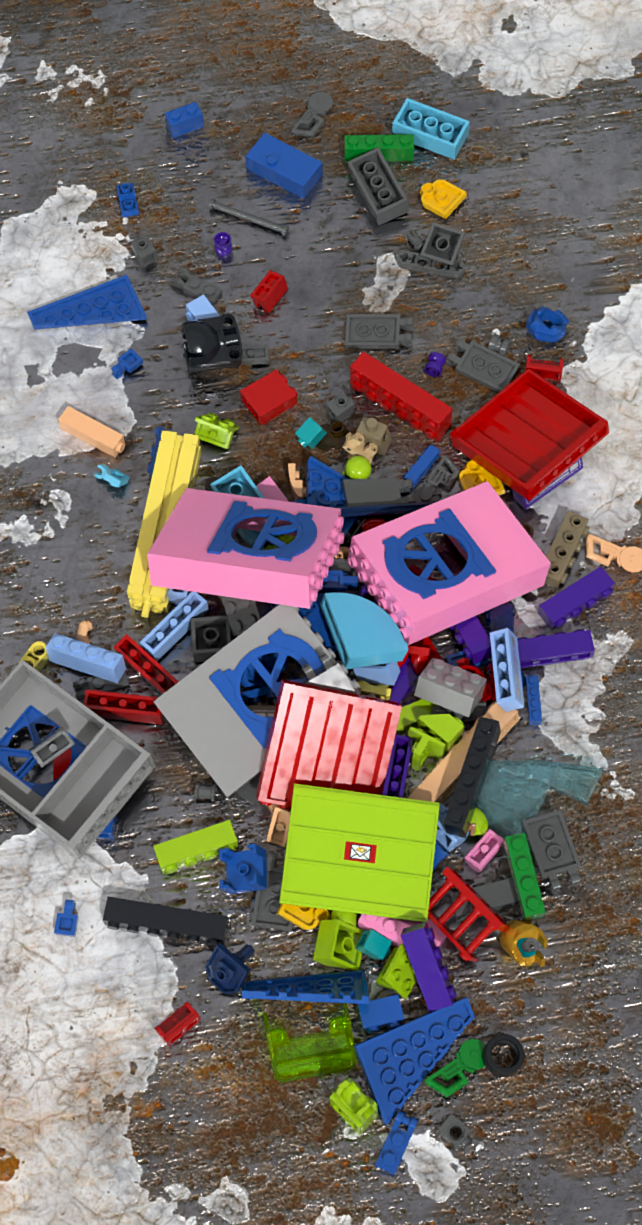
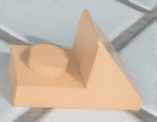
(279, 826)

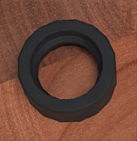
(516, 1047)

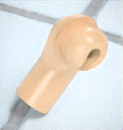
(343, 552)
(83, 628)

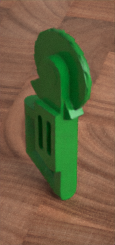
(466, 1060)

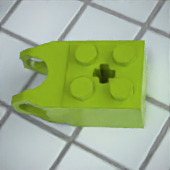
(353, 1105)

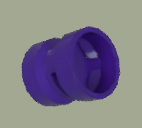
(223, 244)
(435, 364)

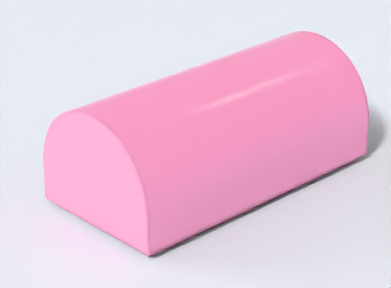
(484, 850)

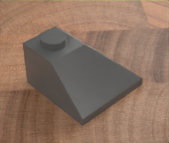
(442, 244)

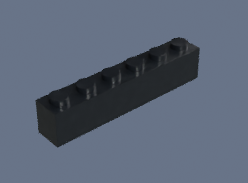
(472, 777)
(165, 920)

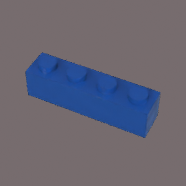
(422, 465)
(533, 700)

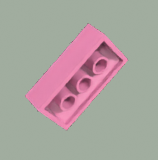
(392, 928)

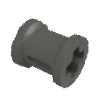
(205, 791)

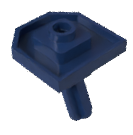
(228, 969)

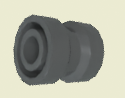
(499, 344)

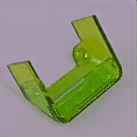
(313, 1053)

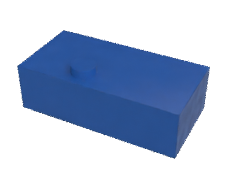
(284, 165)

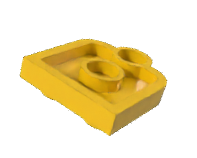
(441, 197)
(475, 475)
(303, 917)

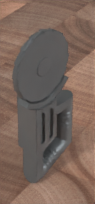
(317, 106)
(430, 489)

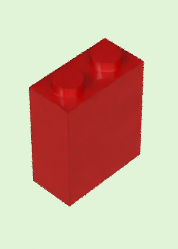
(269, 397)

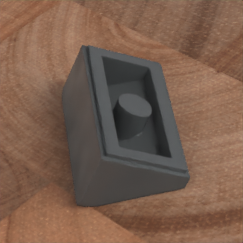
(51, 746)

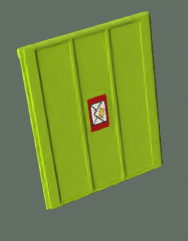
(359, 853)

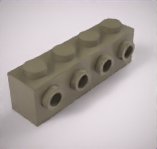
(564, 547)

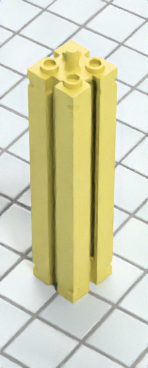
(173, 472)

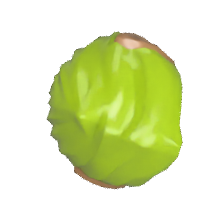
(479, 823)

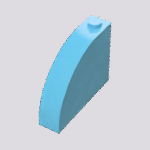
(362, 631)

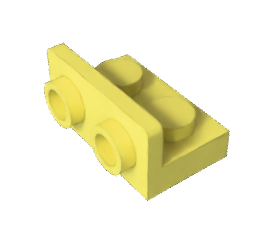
(380, 691)

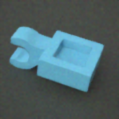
(113, 476)

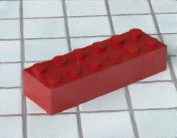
(400, 396)

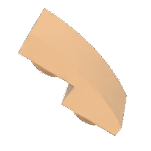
(296, 485)

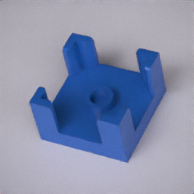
(244, 870)

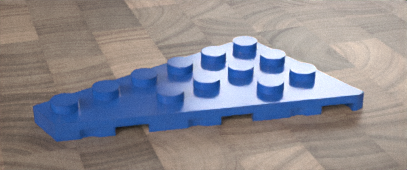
(325, 489)
(405, 1054)

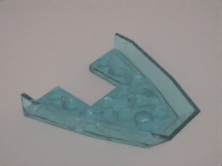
(518, 789)

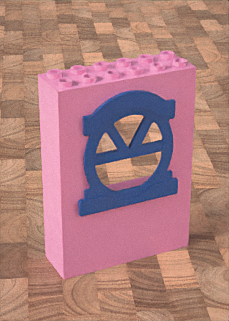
(498, 554)
(201, 556)

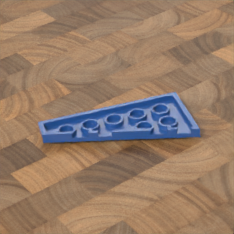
(101, 304)
(326, 987)

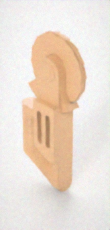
(629, 558)

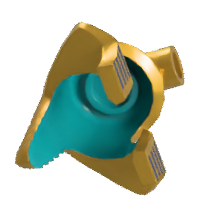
(515, 935)

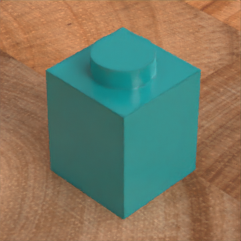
(310, 433)
(374, 945)

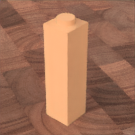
(91, 432)

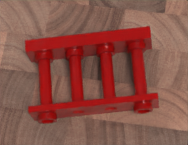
(480, 909)

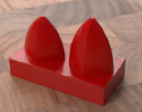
(419, 657)

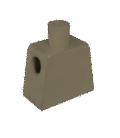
(375, 432)

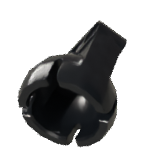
(211, 343)

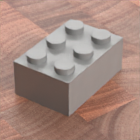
(450, 687)

